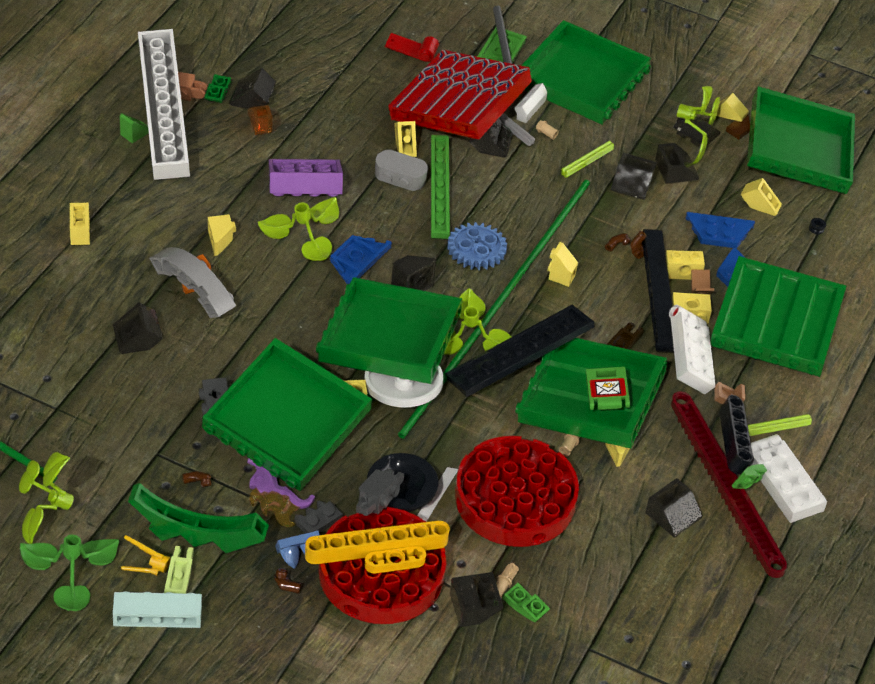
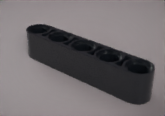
(735, 434)

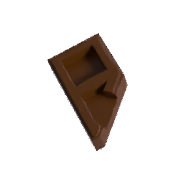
(739, 129)

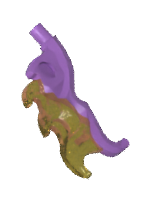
(275, 497)

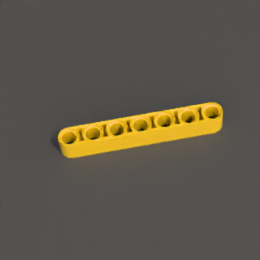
(359, 543)

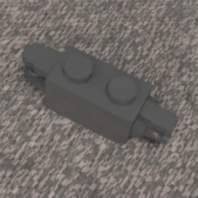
(378, 491)

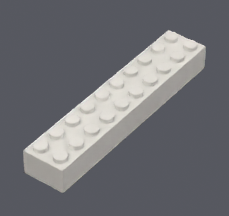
(163, 104)

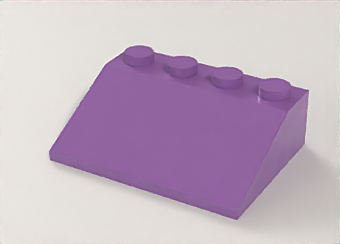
(305, 177)

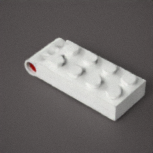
(692, 350)
(787, 479)

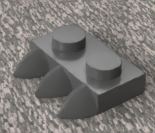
(319, 518)

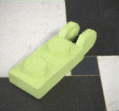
(179, 572)

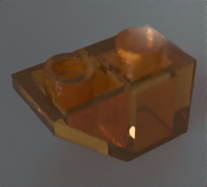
(260, 119)

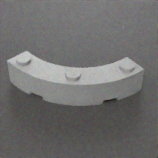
(196, 276)

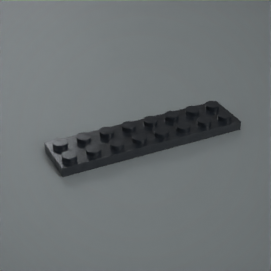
(519, 350)

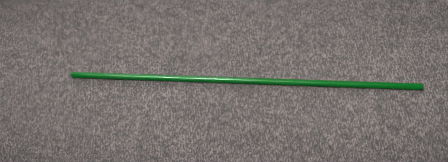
(500, 300)

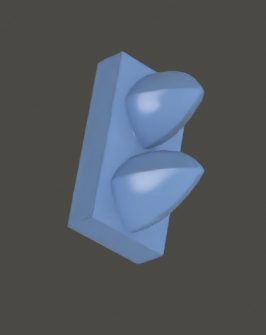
(290, 547)

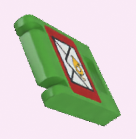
(607, 387)

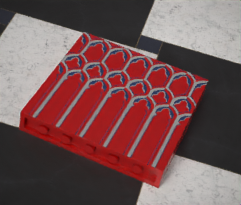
(460, 94)

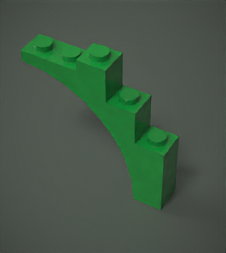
(197, 528)

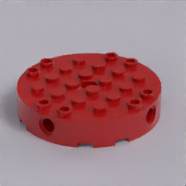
(516, 491)
(386, 595)

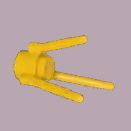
(158, 561)

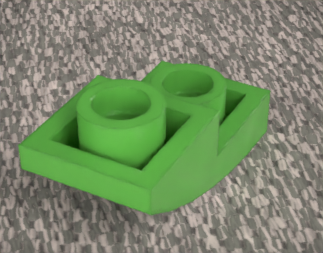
(749, 476)
(529, 606)

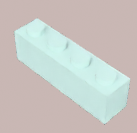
(157, 609)

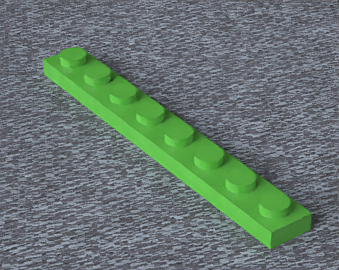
(440, 187)

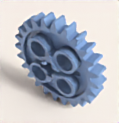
(477, 246)

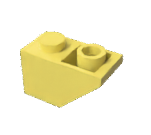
(563, 265)

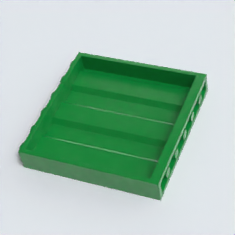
(778, 316)
(560, 399)

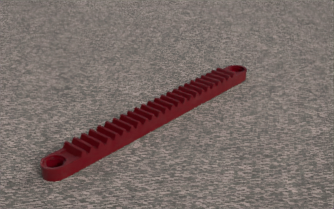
(736, 499)

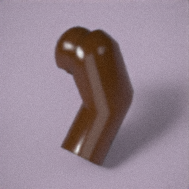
(284, 582)

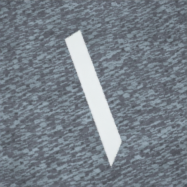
(443, 483)

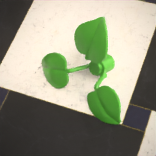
(40, 556)

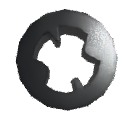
(817, 229)

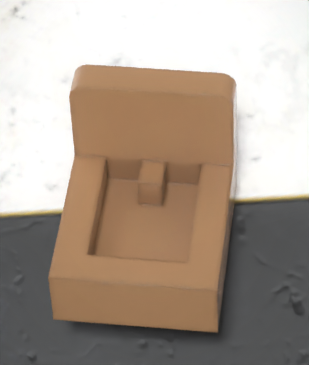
(723, 391)

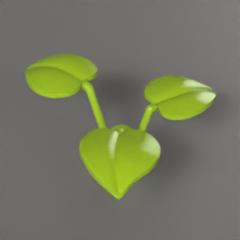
(689, 113)
(324, 212)
(472, 310)
(57, 497)

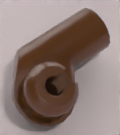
(612, 243)
(636, 245)
(190, 477)

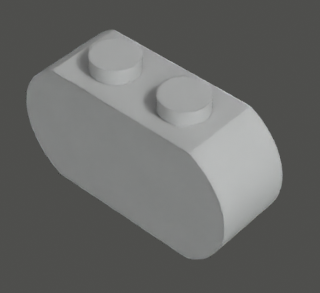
(401, 170)

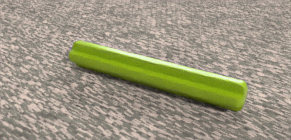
(587, 159)
(779, 424)

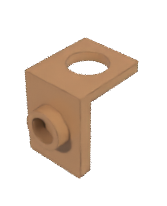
(701, 282)

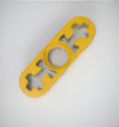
(378, 557)

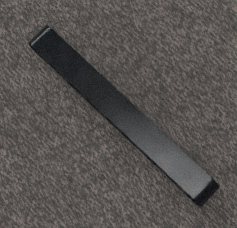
(658, 289)

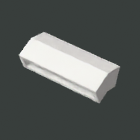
(531, 102)

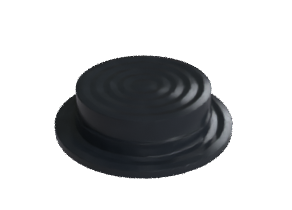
(419, 480)

